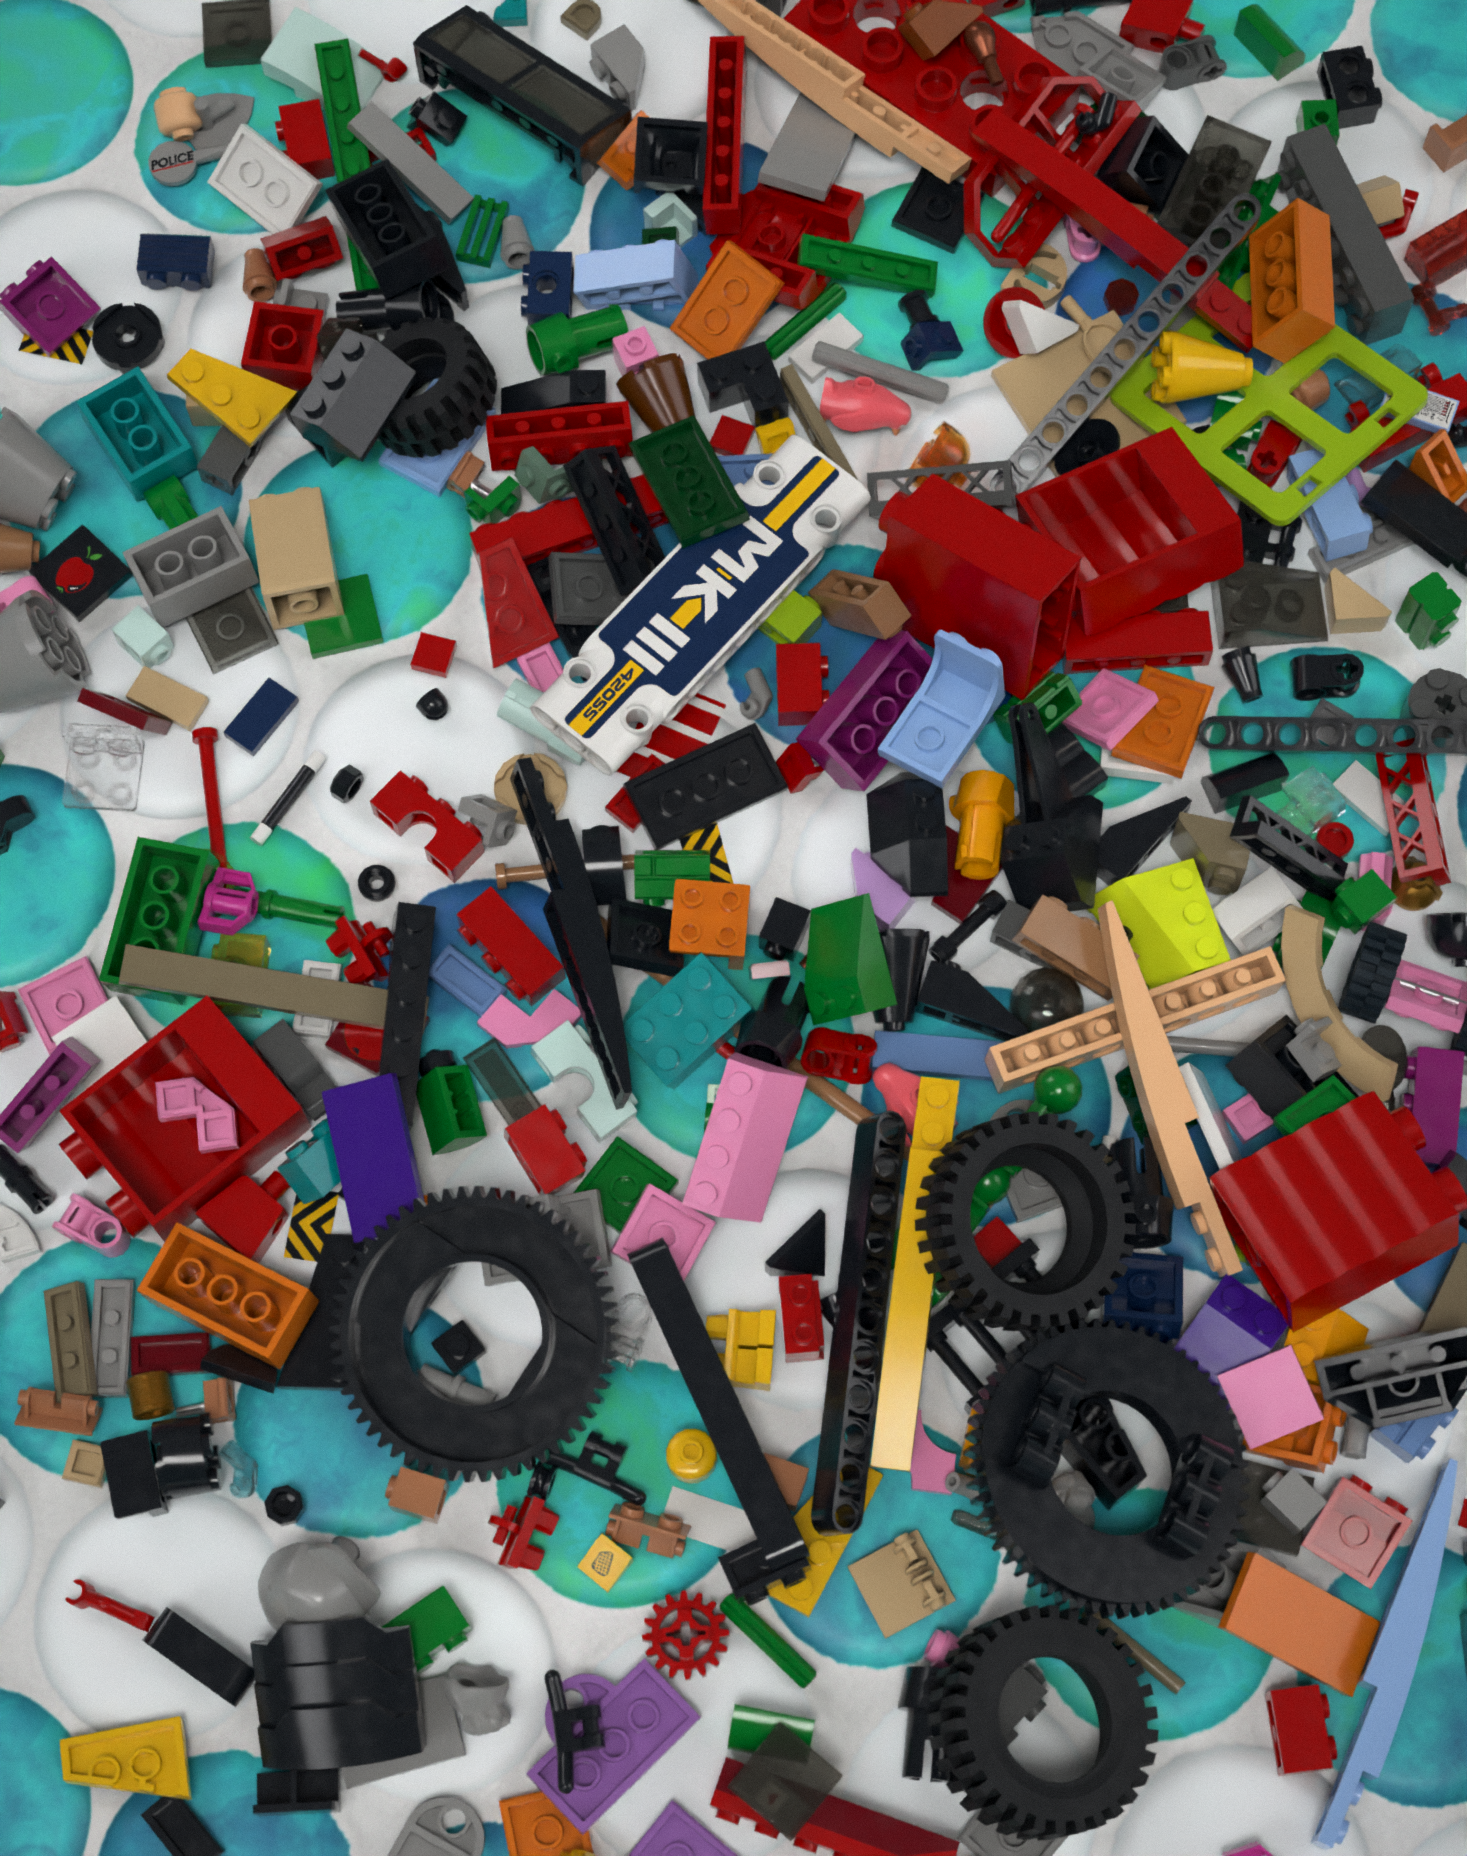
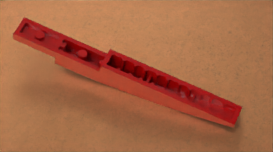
(1112, 220)

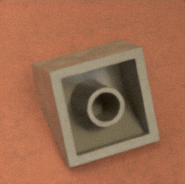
(1216, 855)

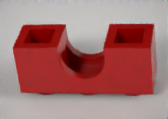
(406, 803)

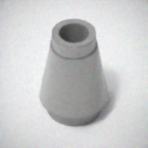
(515, 243)

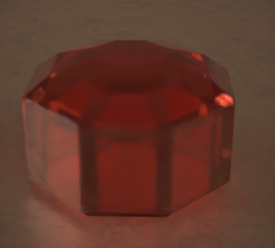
(1121, 296)

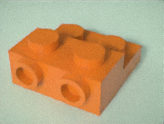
(1310, 1446)

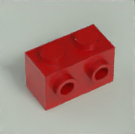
(302, 248)

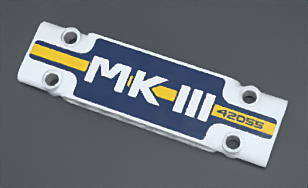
(699, 608)

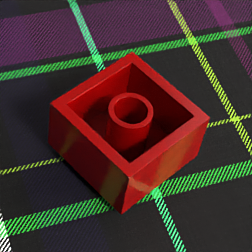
(284, 344)
(545, 1152)

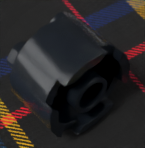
(186, 1456)

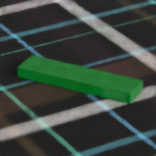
(867, 265)

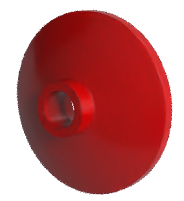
(995, 323)

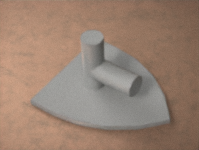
(220, 117)

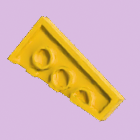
(823, 1558)

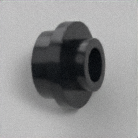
(372, 873)

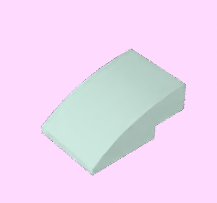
(294, 61)

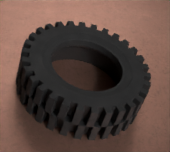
(1091, 1210)
(975, 1742)

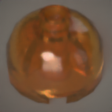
(946, 450)

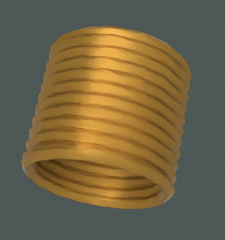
(150, 1395)

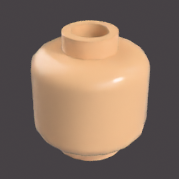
(177, 114)

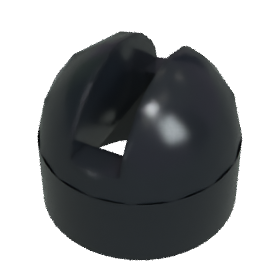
(433, 705)

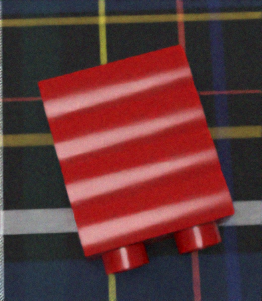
(1143, 526)
(160, 1162)
(1339, 1208)

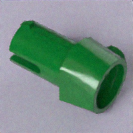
(561, 342)

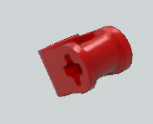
(1273, 452)
(839, 1055)

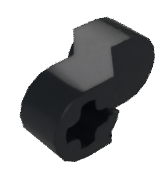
(14, 815)

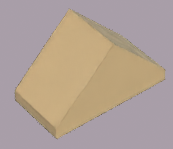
(1351, 607)

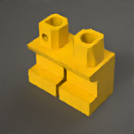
(748, 1346)

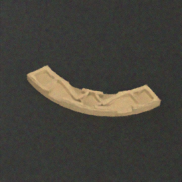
(1304, 980)

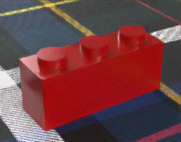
(509, 947)

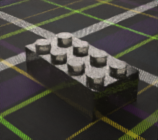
(1218, 168)

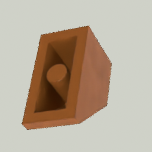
(936, 24)

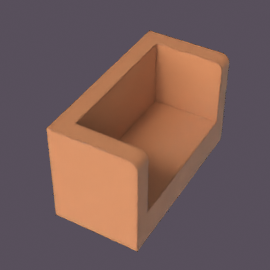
(1448, 145)

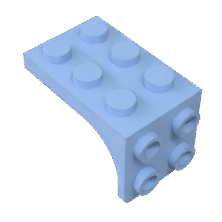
(947, 710)

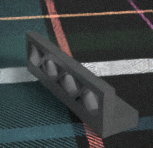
(996, 499)

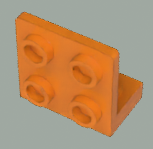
(710, 920)

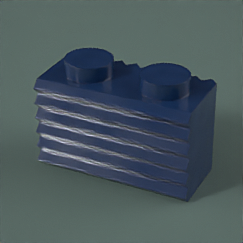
(175, 261)

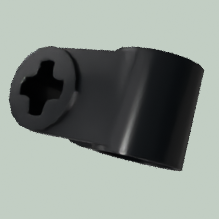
(1323, 676)

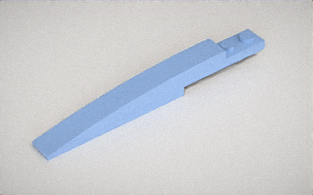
(1392, 1660)

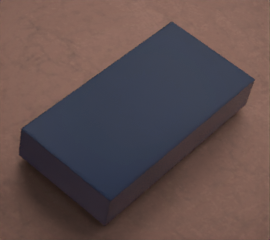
(261, 716)

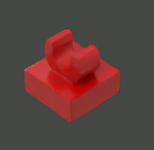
(797, 767)

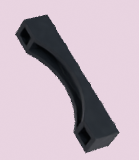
(406, 998)

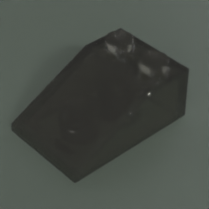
(1268, 607)

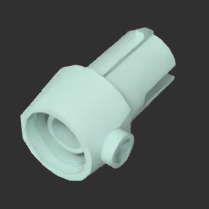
(516, 711)

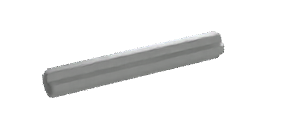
(880, 372)

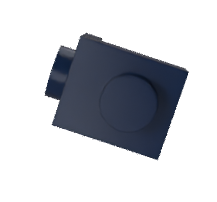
(930, 342)

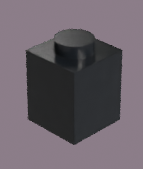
(784, 930)

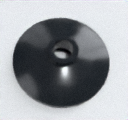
(1091, 443)

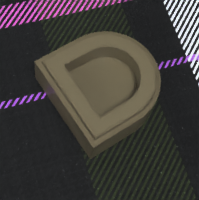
(582, 18)

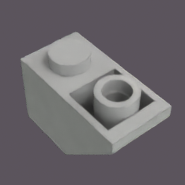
(620, 62)

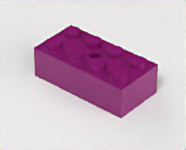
(864, 709)

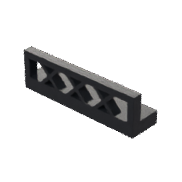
(611, 518)
(1284, 849)

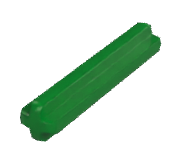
(805, 320)
(768, 1641)

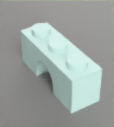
(568, 1052)

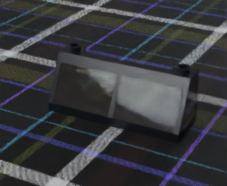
(522, 88)

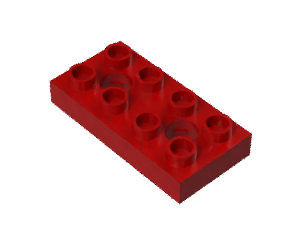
(936, 87)

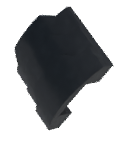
(337, 1695)

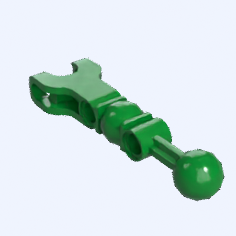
(1055, 1092)

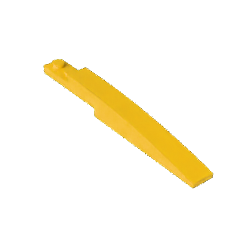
(911, 1286)

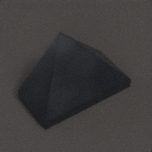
(802, 1251)

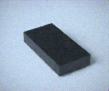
(180, 1829)

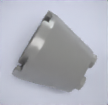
(30, 475)
(37, 654)

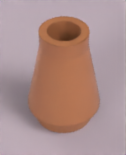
(258, 278)

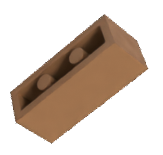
(860, 604)
(1066, 943)

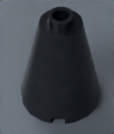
(906, 958)

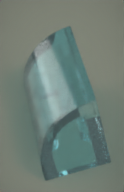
(1356, 387)

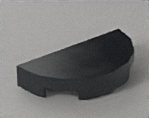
(241, 1367)

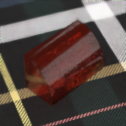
(1440, 251)

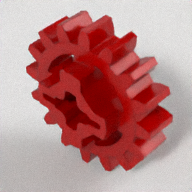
(666, 1635)

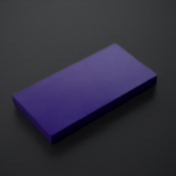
(372, 1151)

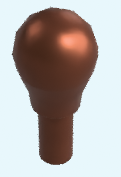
(981, 42)

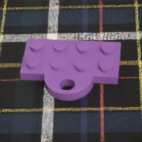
(639, 1725)

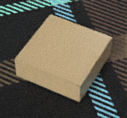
(85, 1465)

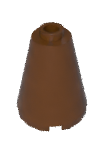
(658, 392)

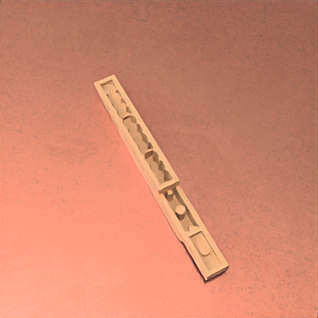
(836, 87)
(1162, 1094)

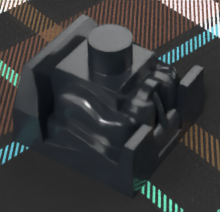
(670, 155)

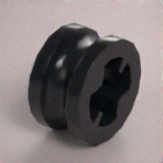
(542, 1481)

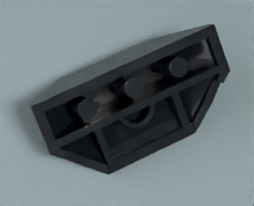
(909, 834)
(1398, 1377)

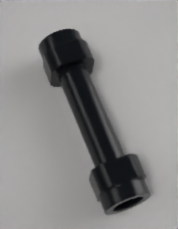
(990, 906)

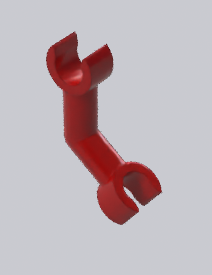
(1400, 225)
(110, 1606)

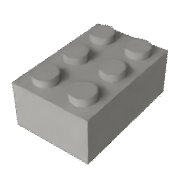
(191, 567)

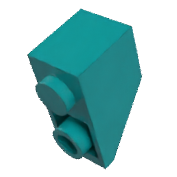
(312, 1165)

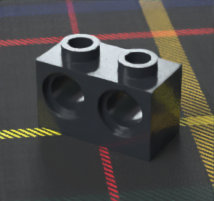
(1349, 87)

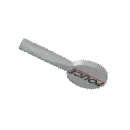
(176, 162)

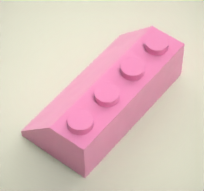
(744, 1139)

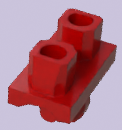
(352, 937)
(530, 1517)

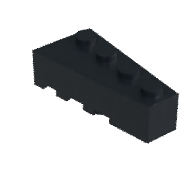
(1103, 1452)

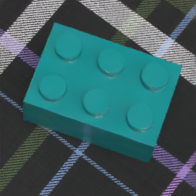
(136, 432)
(687, 1021)

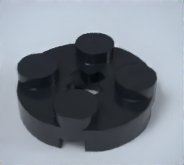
(127, 355)

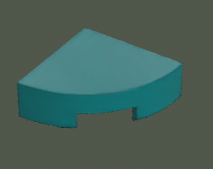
(511, 13)

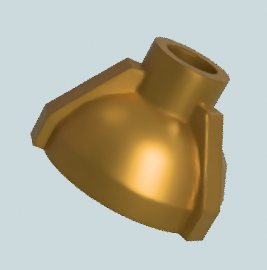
(1414, 894)

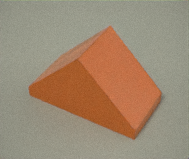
(1440, 466)

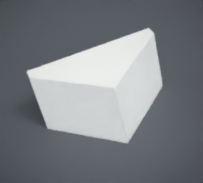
(1034, 327)

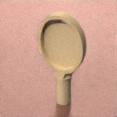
(1095, 334)

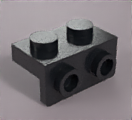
(752, 1576)

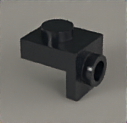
(436, 118)

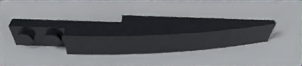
(576, 928)

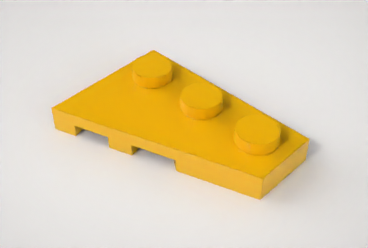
(231, 395)
(131, 1759)

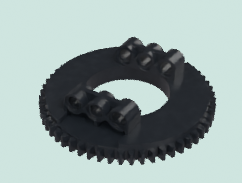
(403, 1279)
(1019, 1447)

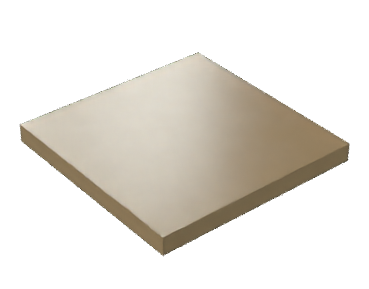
(1040, 379)

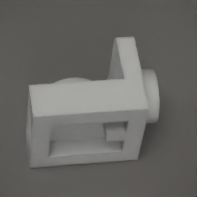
(300, 298)
(492, 815)
(1312, 1051)

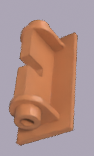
(73, 1415)
(634, 1522)

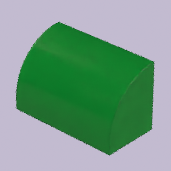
(1268, 42)
(450, 1109)
(753, 1725)

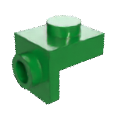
(499, 503)

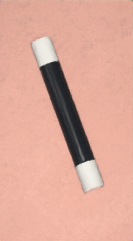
(287, 798)

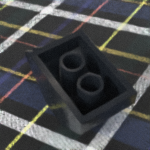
(1055, 836)

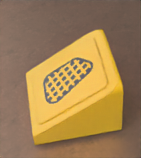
(605, 1562)

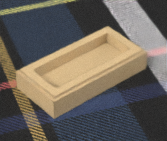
(167, 698)

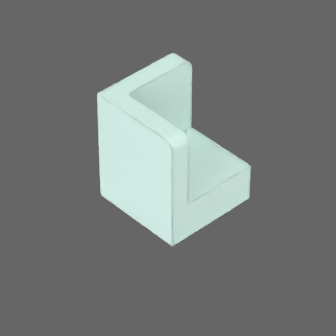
(670, 212)

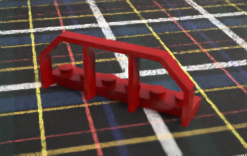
(1041, 213)

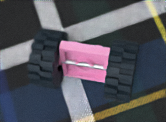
(1409, 988)

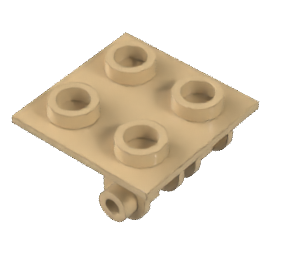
(901, 1583)

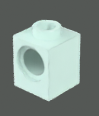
(143, 638)

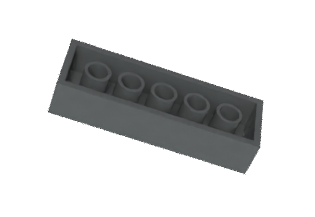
(1362, 265)

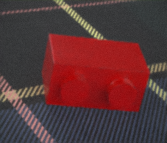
(306, 137)
(800, 682)
(1300, 1730)

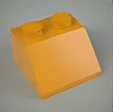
(1323, 1338)

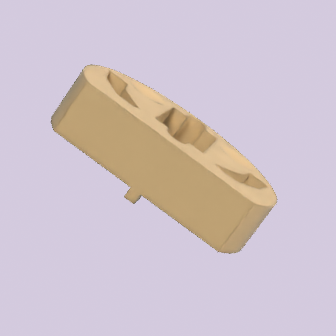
(1046, 264)

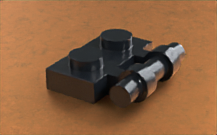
(1256, 535)

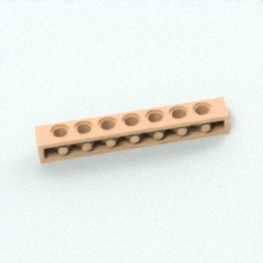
(1098, 1030)

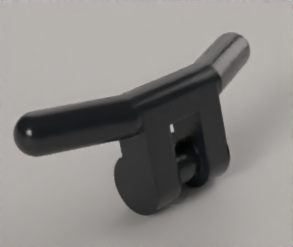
(597, 1475)
(564, 1740)

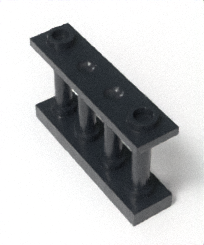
(1017, 1263)

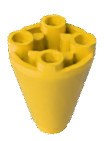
(1196, 368)

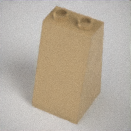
(295, 557)

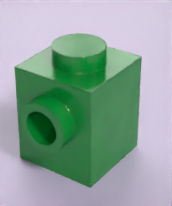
(1318, 112)
(1361, 901)

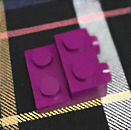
(48, 305)

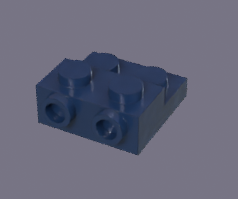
(1148, 1295)

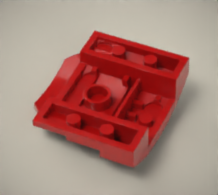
(772, 232)

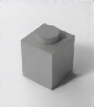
(1292, 1500)

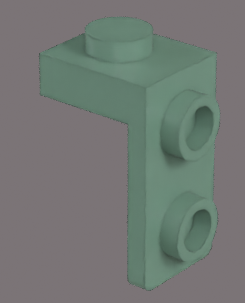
(540, 478)

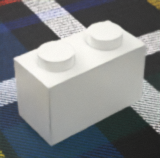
(1255, 911)

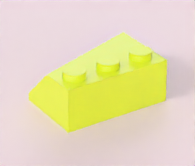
(1168, 921)

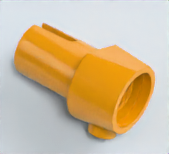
(983, 809)

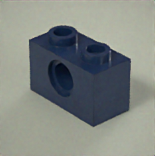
(547, 271)

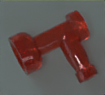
(1438, 319)

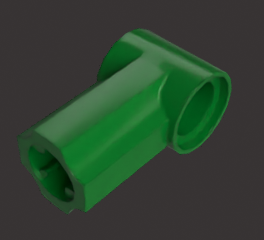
(170, 502)

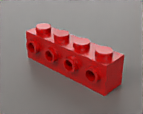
(558, 433)

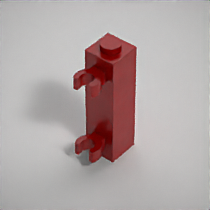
(1408, 435)

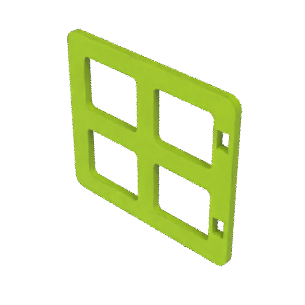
(1272, 397)

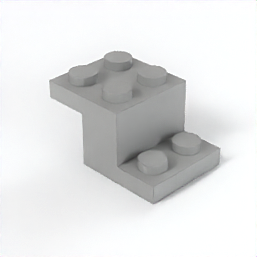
(584, 1212)

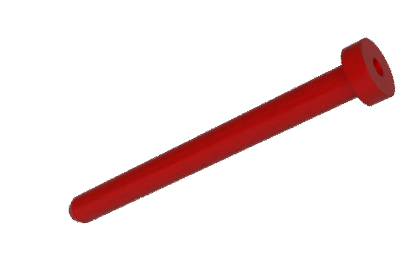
(1029, 192)
(205, 738)

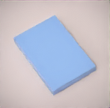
(431, 471)

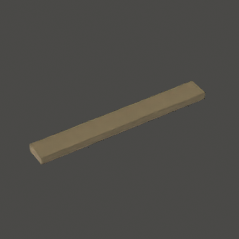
(254, 986)

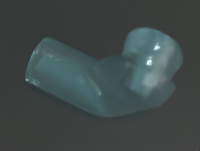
(245, 1470)

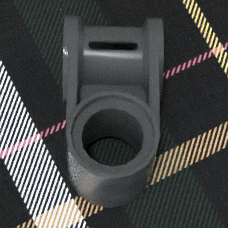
(1194, 63)

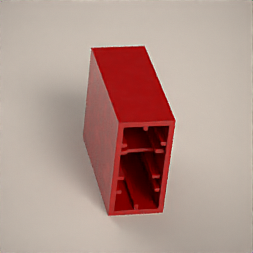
(979, 576)

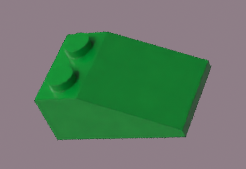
(846, 962)

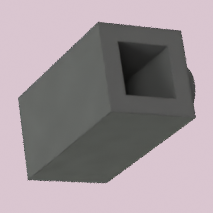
(1020, 1699)

